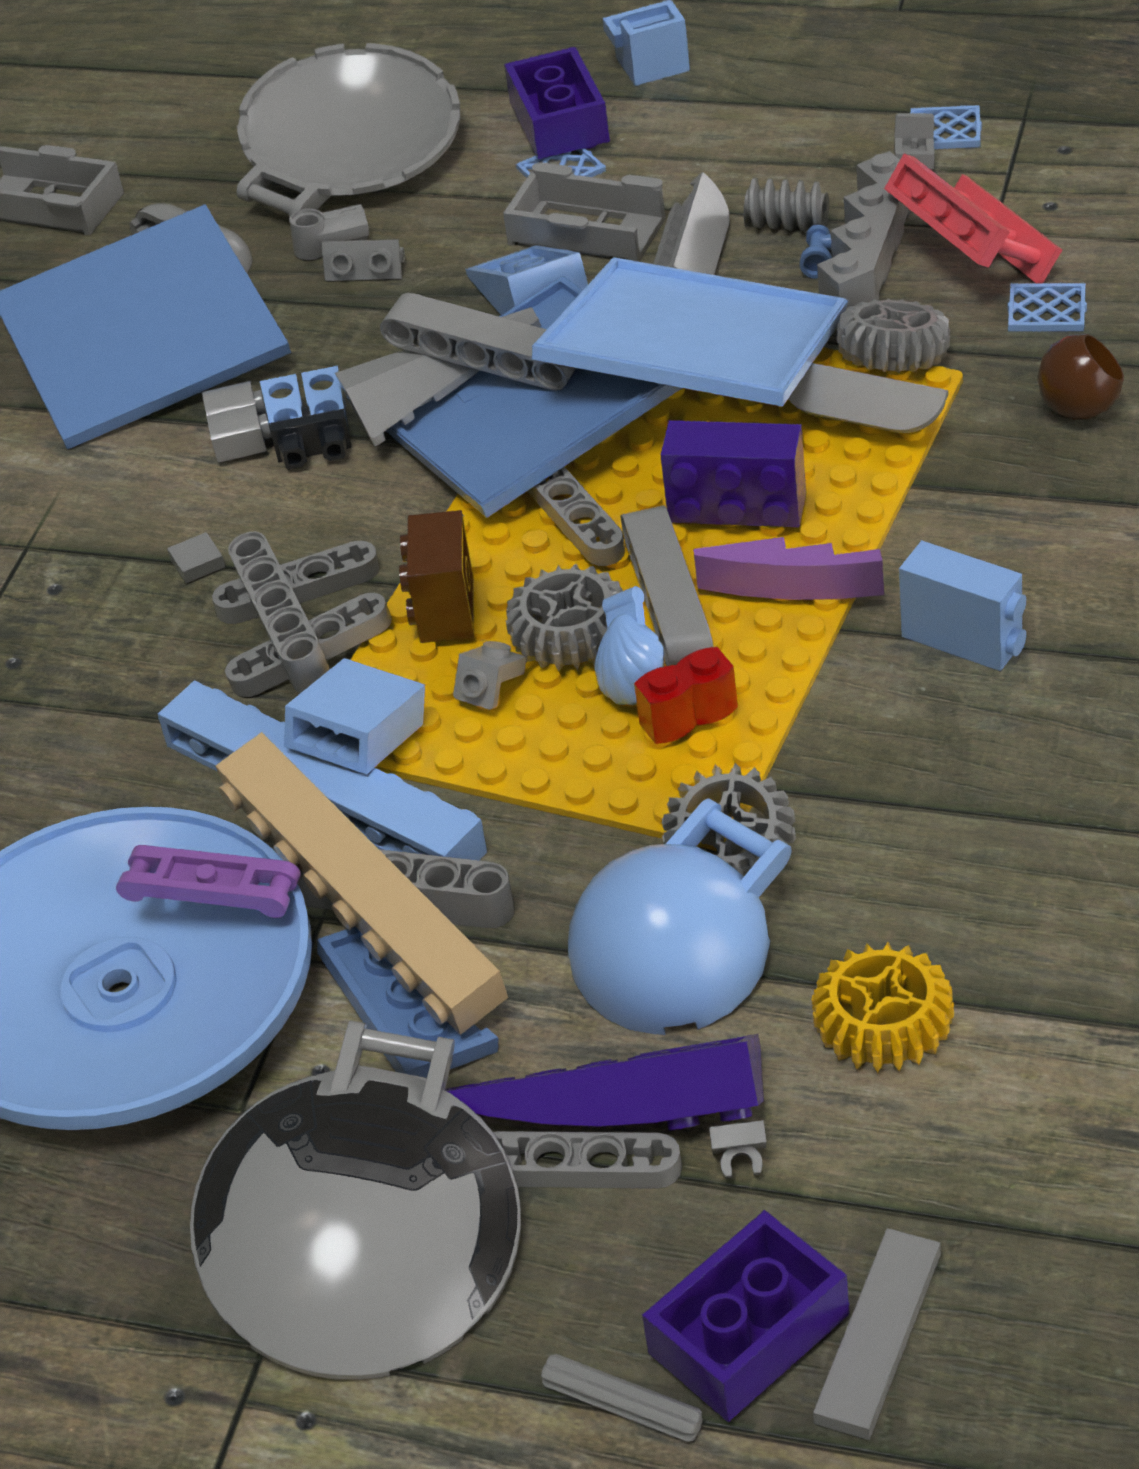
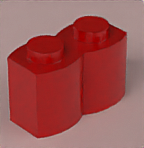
(686, 695)

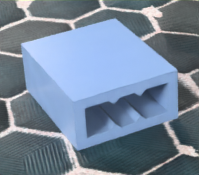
(962, 605)
(354, 715)

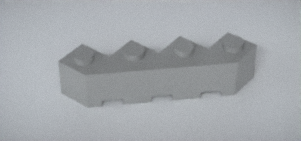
(868, 238)

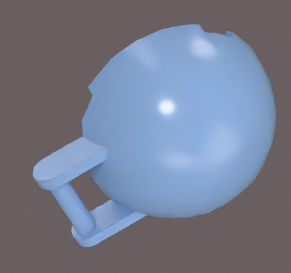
(675, 928)

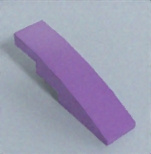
(797, 573)

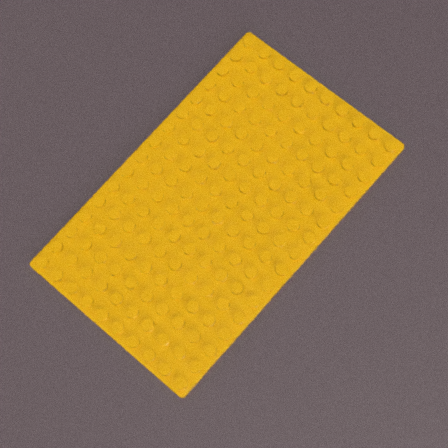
(554, 732)

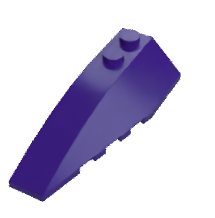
(645, 1089)

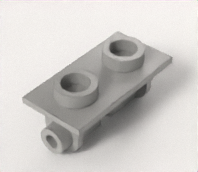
(362, 260)

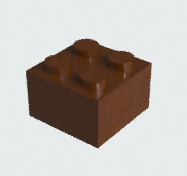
(438, 576)

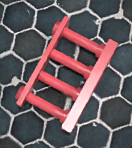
(972, 219)

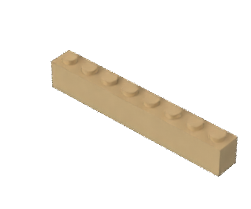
(362, 885)

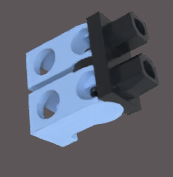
(308, 429)

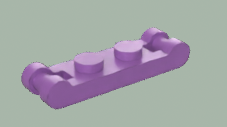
(209, 879)

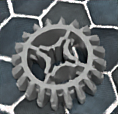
(893, 335)
(560, 616)
(729, 792)

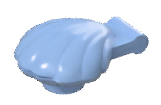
(626, 648)

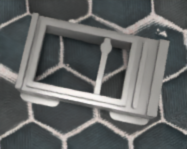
(57, 169)
(553, 186)

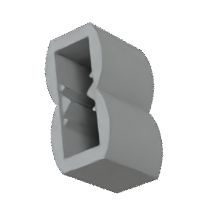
(236, 421)

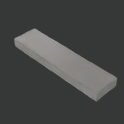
(877, 1334)

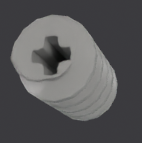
(785, 206)

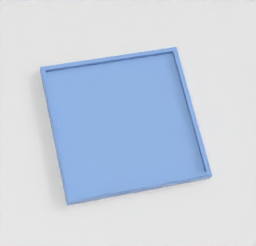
(692, 331)

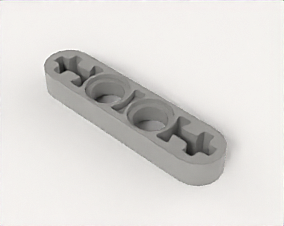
(580, 505)
(343, 556)
(368, 616)
(581, 1147)

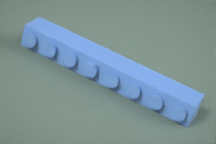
(381, 805)

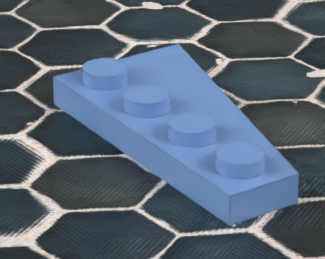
(389, 1007)

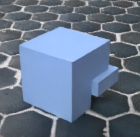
(649, 41)

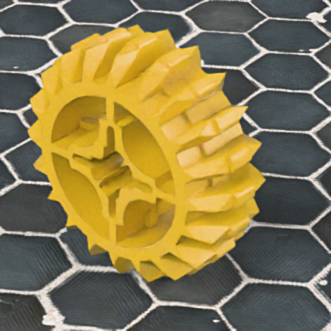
(895, 1005)

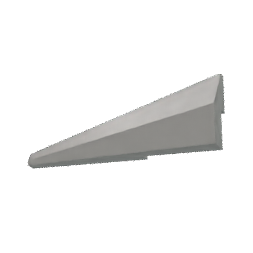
(403, 381)

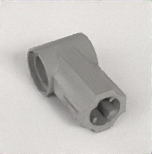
(313, 227)

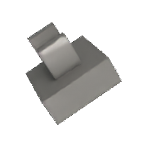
(738, 1140)

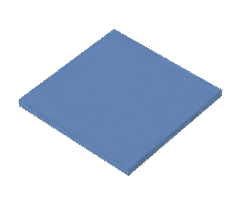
(139, 326)
(521, 431)

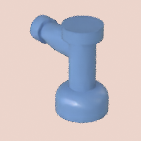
(819, 243)

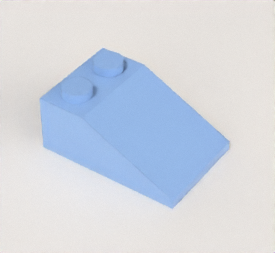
(525, 272)

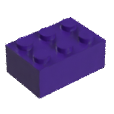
(557, 103)
(734, 473)
(746, 1315)

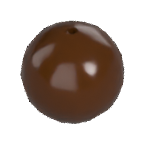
(1079, 377)

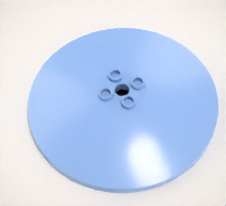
(200, 976)

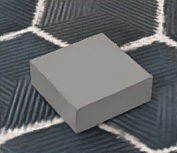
(196, 557)

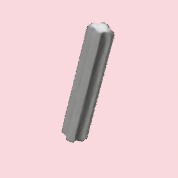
(622, 1397)

